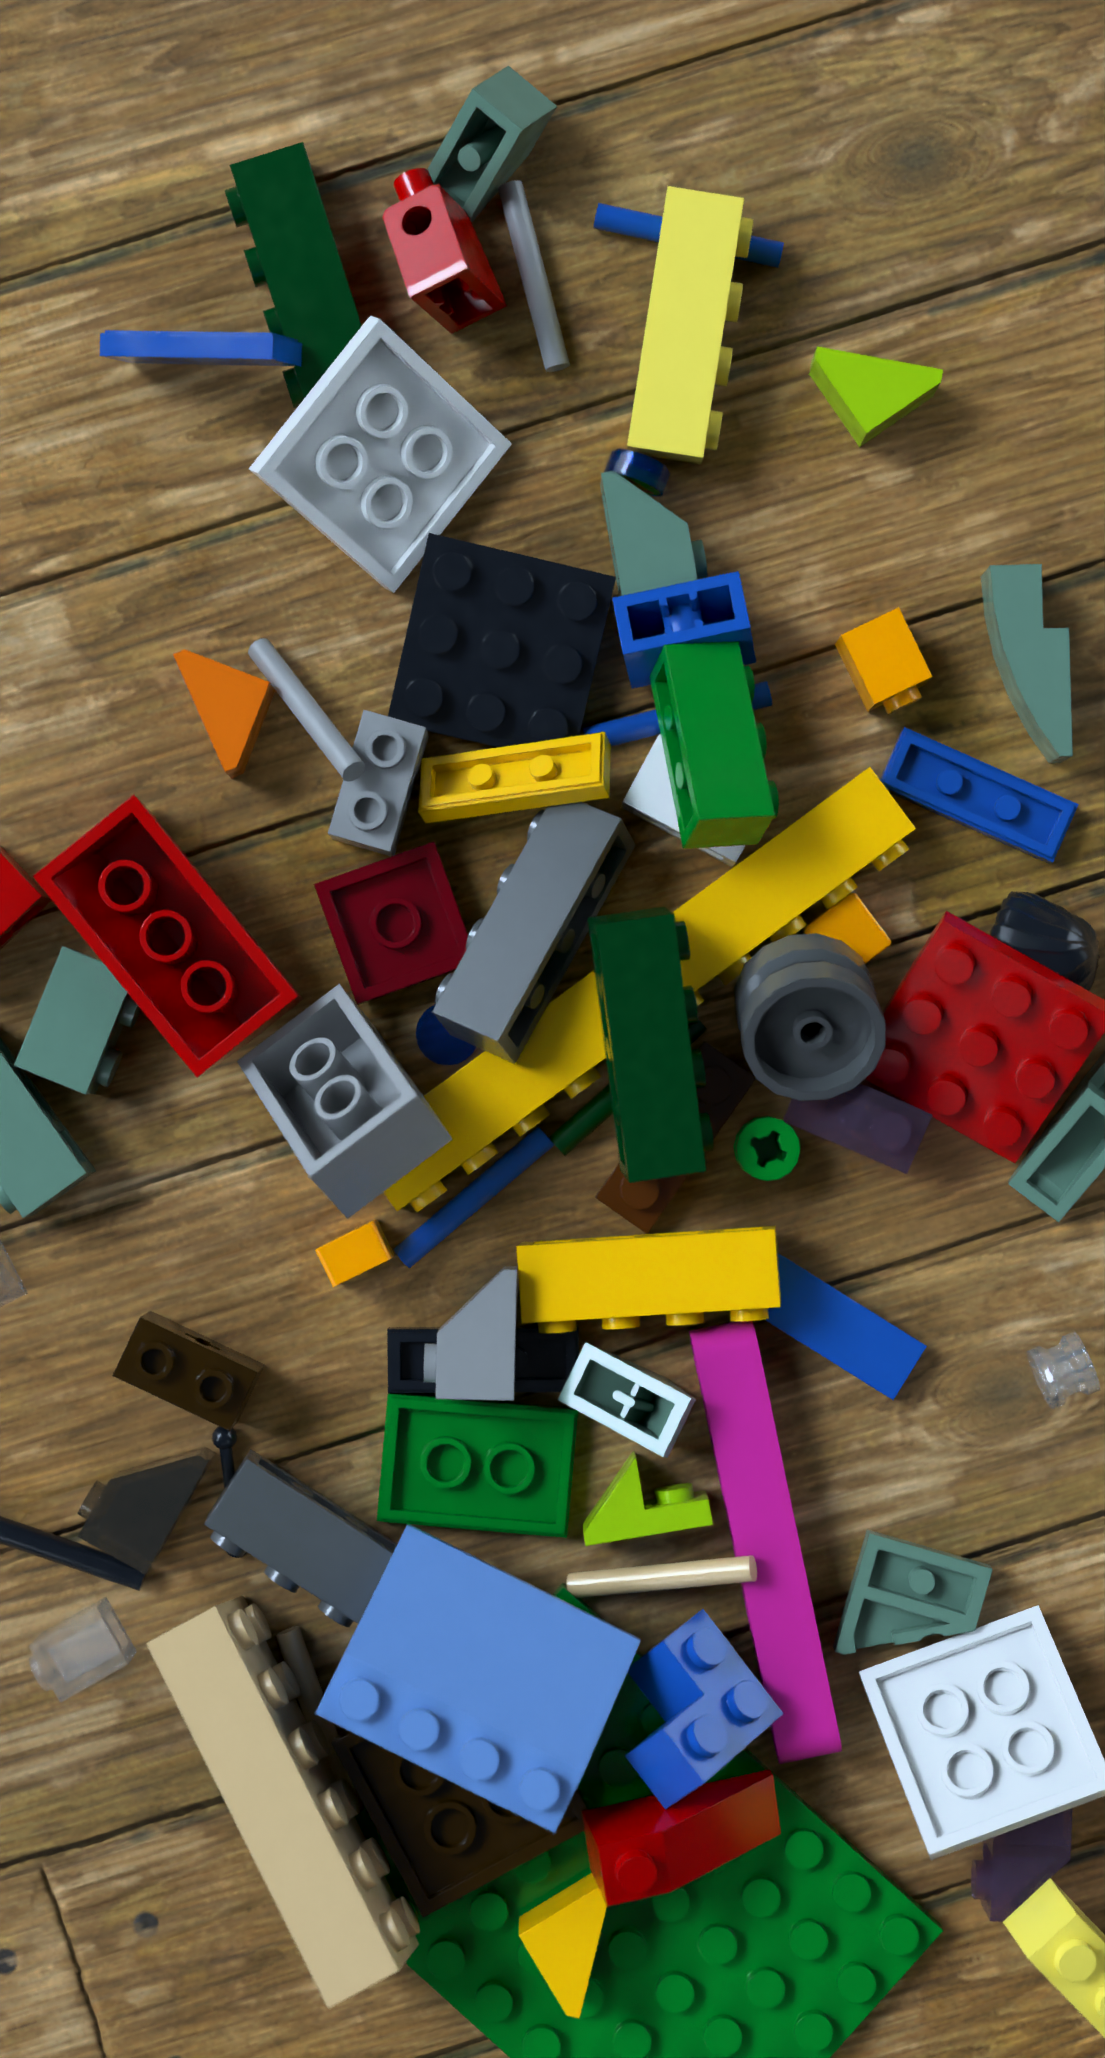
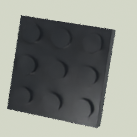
(500, 645)

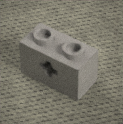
(376, 804)

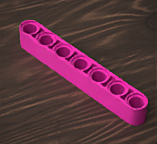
(765, 1527)

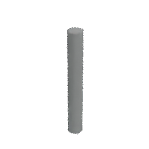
(533, 276)
(306, 710)

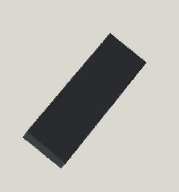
(540, 1359)

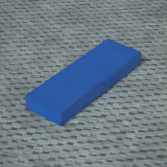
(201, 348)
(977, 795)
(843, 1330)

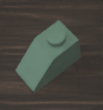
(490, 139)
(647, 540)

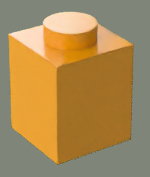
(884, 662)

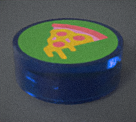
(640, 470)

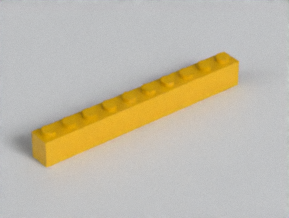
(723, 924)

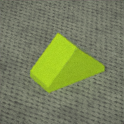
(871, 390)

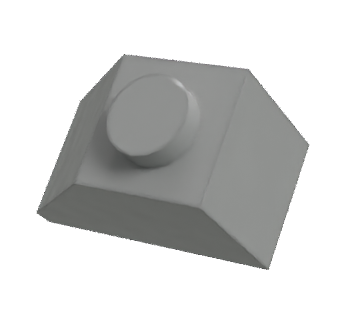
(478, 1345)

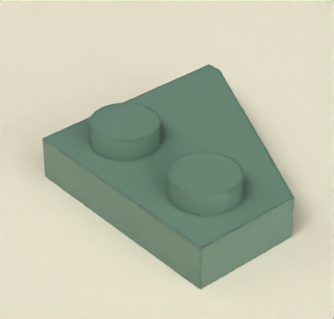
(908, 1594)

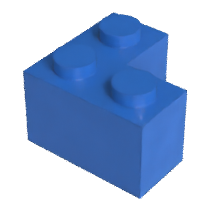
(707, 1704)

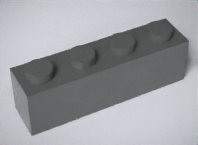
(533, 928)
(300, 1538)

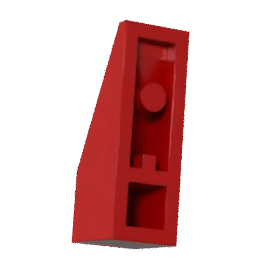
(653, 1850)

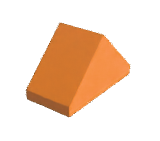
(229, 706)

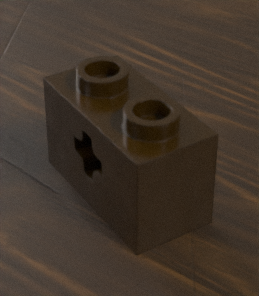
(188, 1370)

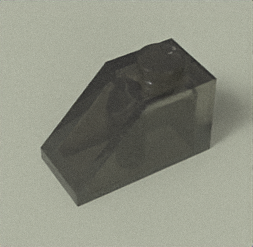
(142, 1506)

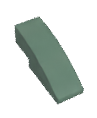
(1030, 657)
(1068, 1150)

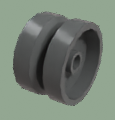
(809, 1017)

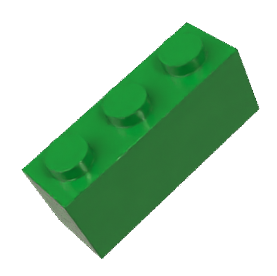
(713, 745)

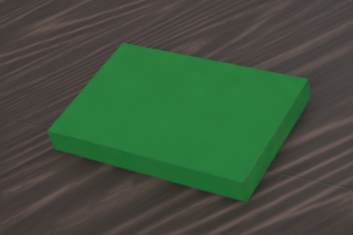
(477, 1464)

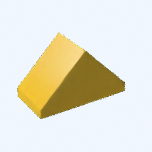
(564, 1940)

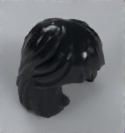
(1049, 936)

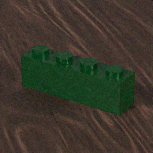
(295, 259)
(649, 1044)

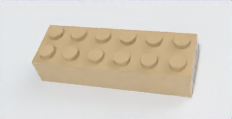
(287, 1798)

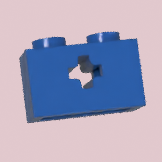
(681, 614)

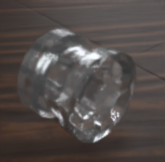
(1063, 1370)

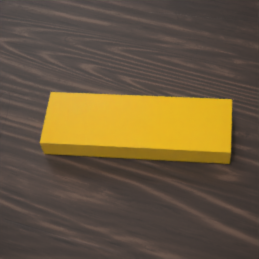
(515, 777)

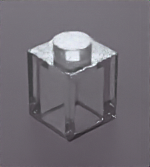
(81, 1650)

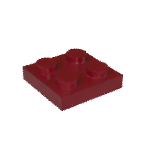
(394, 922)

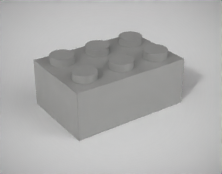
(343, 1101)

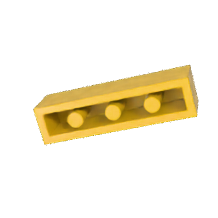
(648, 1276)

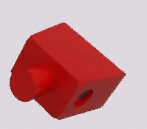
(440, 253)

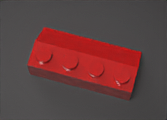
(167, 937)

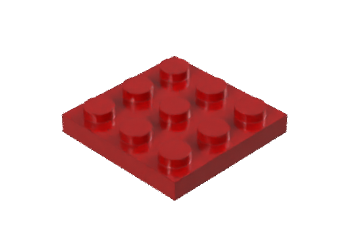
(985, 1037)

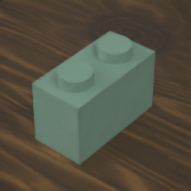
(78, 1024)

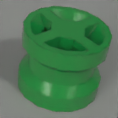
(757, 1143)

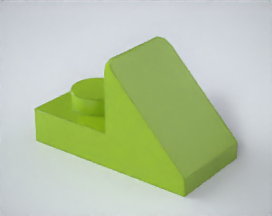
(625, 1515)

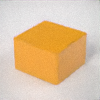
(853, 925)
(354, 1252)

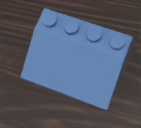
(479, 1677)

